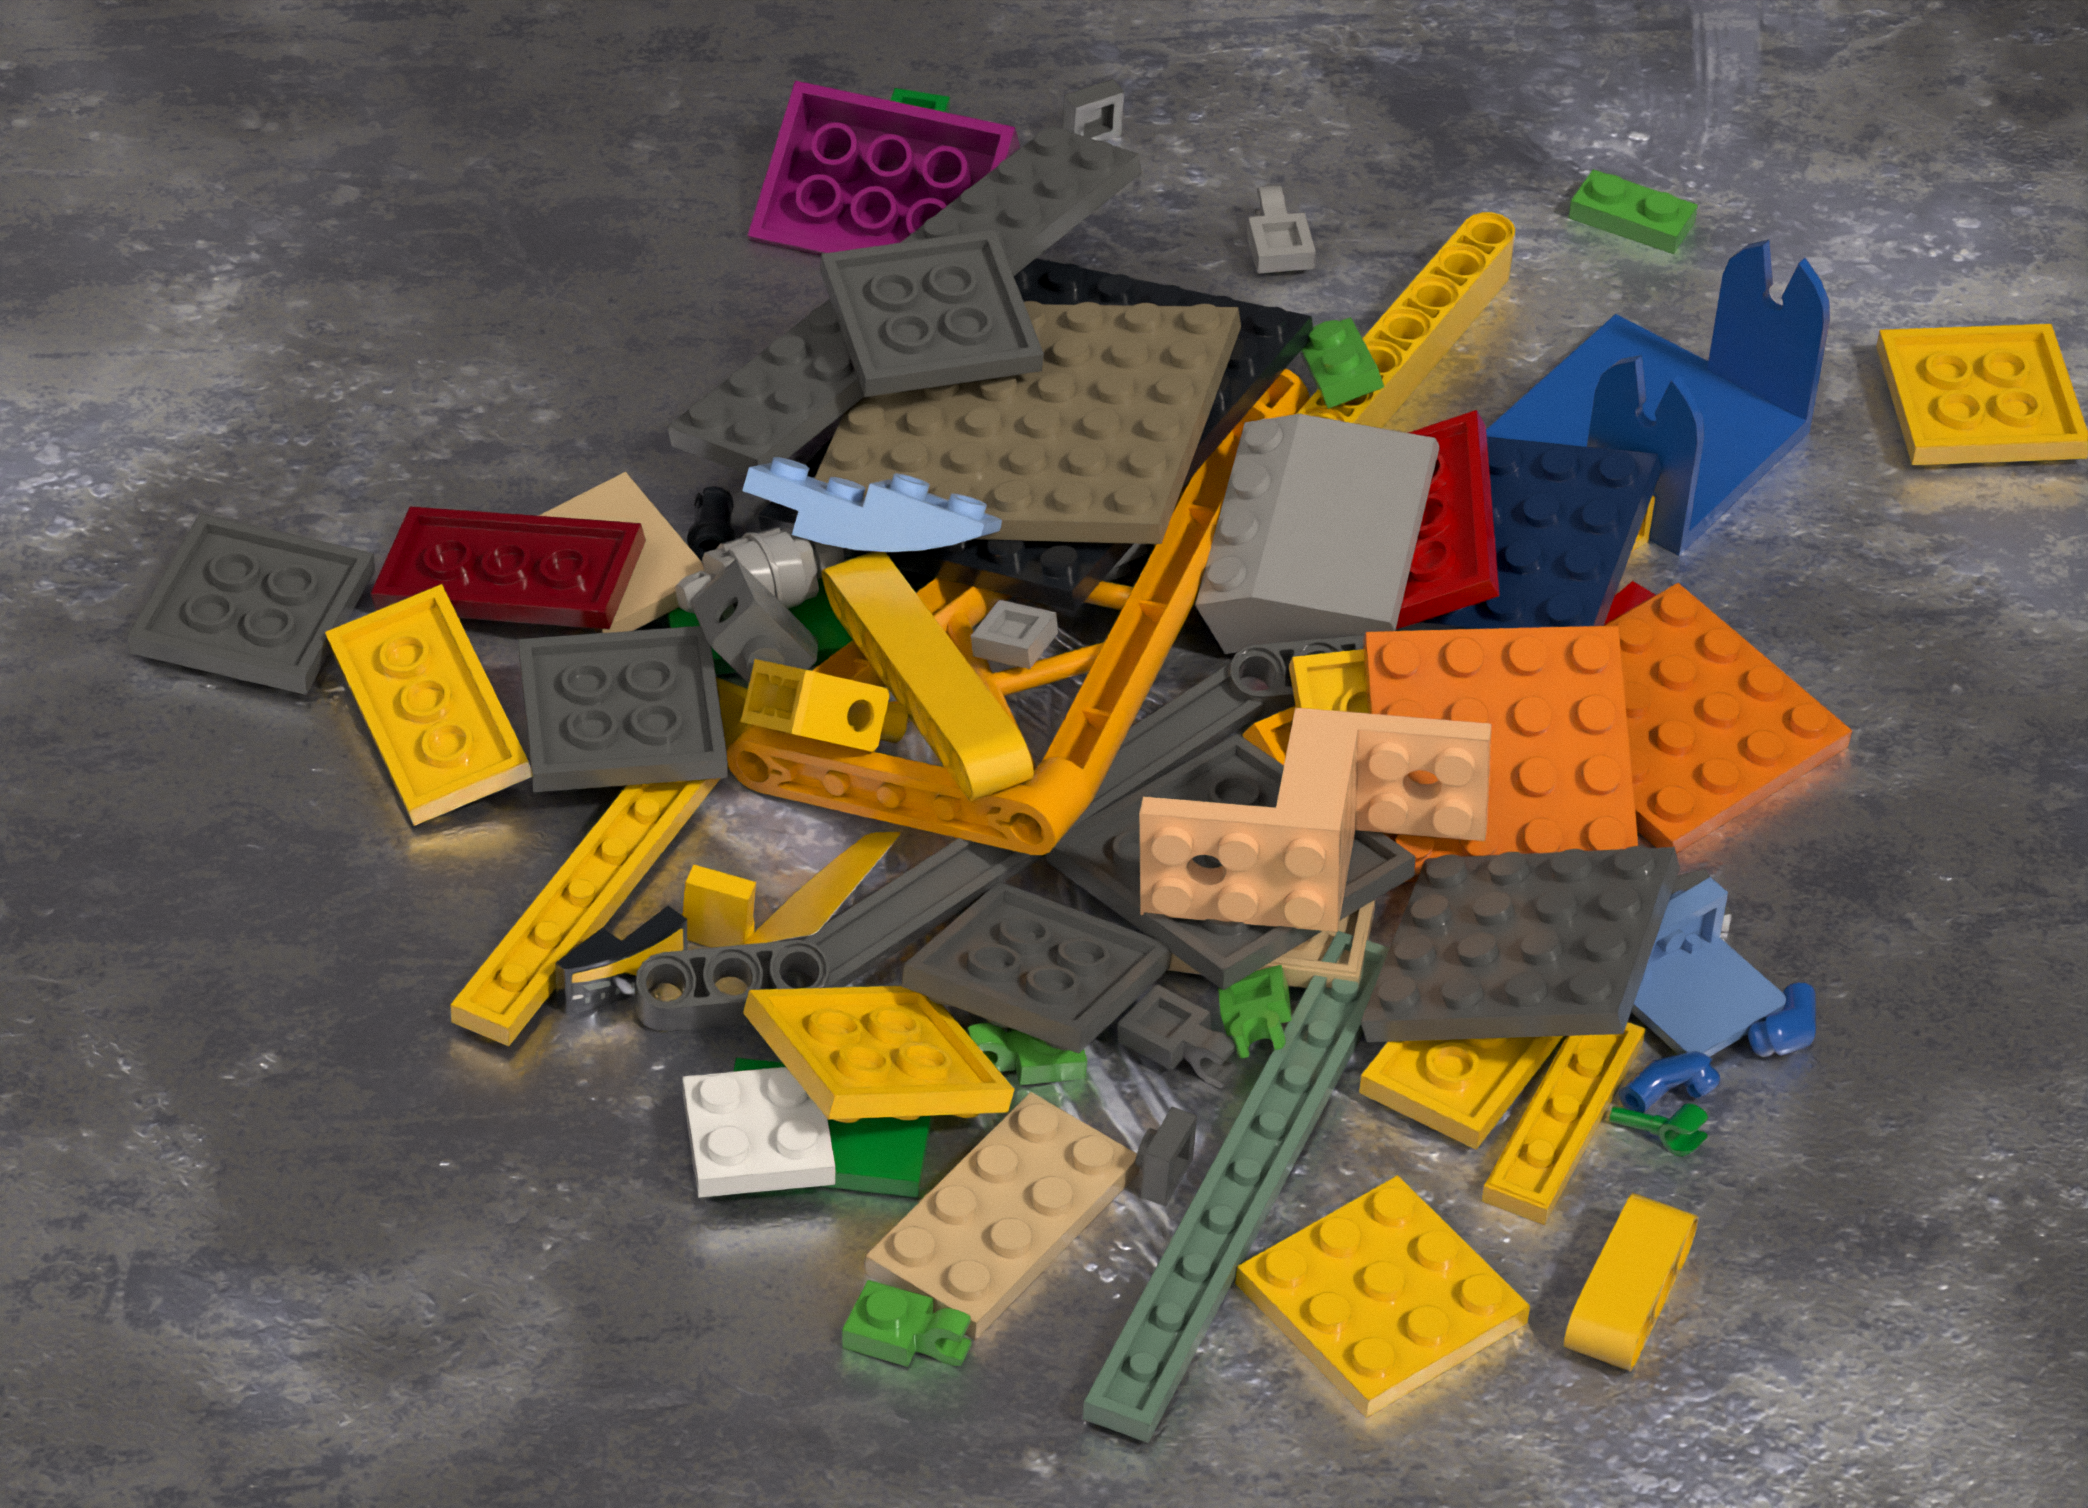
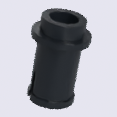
(711, 521)

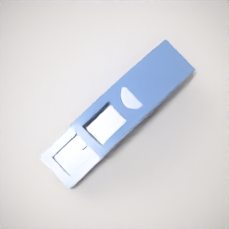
(891, 517)

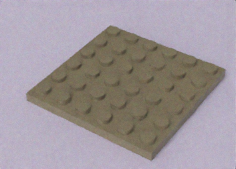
(1063, 451)

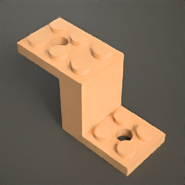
(1295, 858)

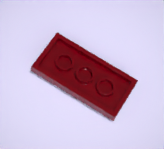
(513, 565)

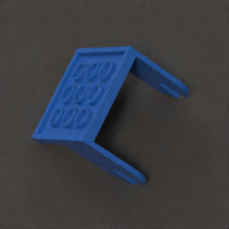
(1709, 420)

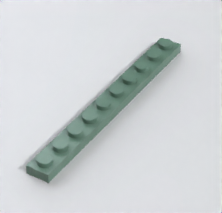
(1232, 1202)

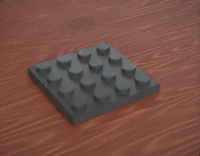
(1105, 861)
(1522, 945)

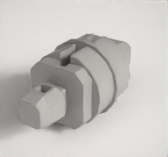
(775, 557)

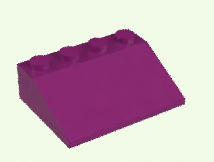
(867, 169)

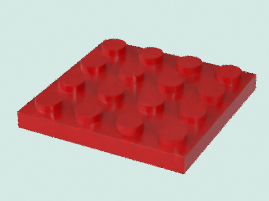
(1456, 539)

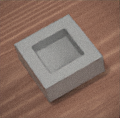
(1014, 634)

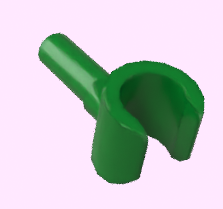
(1677, 1133)

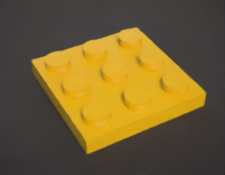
(1982, 394)
(877, 1053)
(1382, 1296)

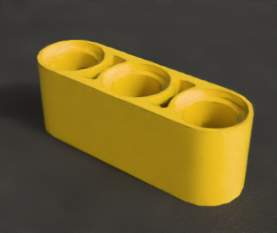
(1630, 1282)

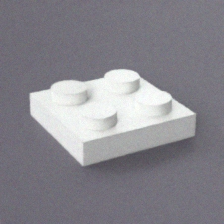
(755, 1133)

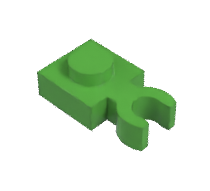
(1256, 1009)

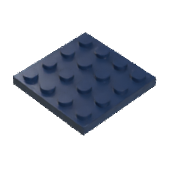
(1560, 533)

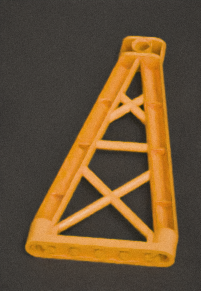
(1119, 676)

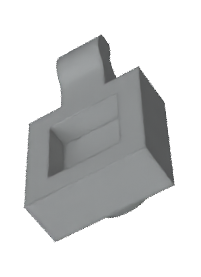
(1278, 238)

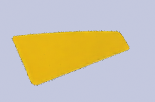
(823, 894)

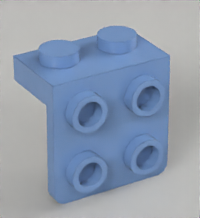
(1696, 985)

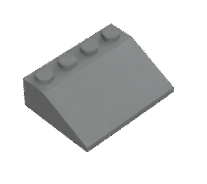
(1315, 531)

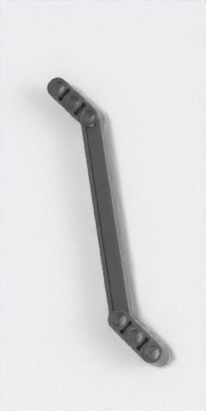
(965, 868)

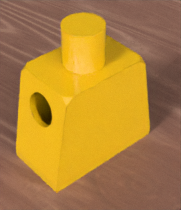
(822, 707)

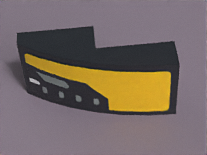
(606, 968)

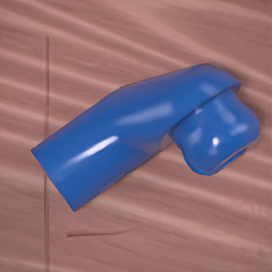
(1787, 1029)
(1666, 1073)

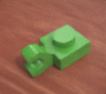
(1028, 1055)
(898, 1323)

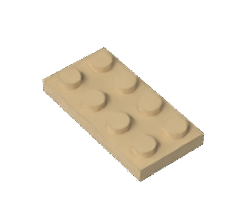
(1004, 1212)

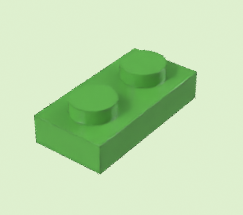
(1633, 211)
(1340, 362)

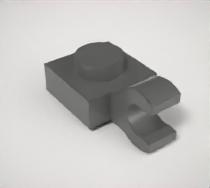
(1173, 1029)

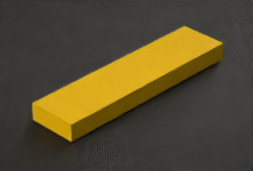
(1560, 1122)

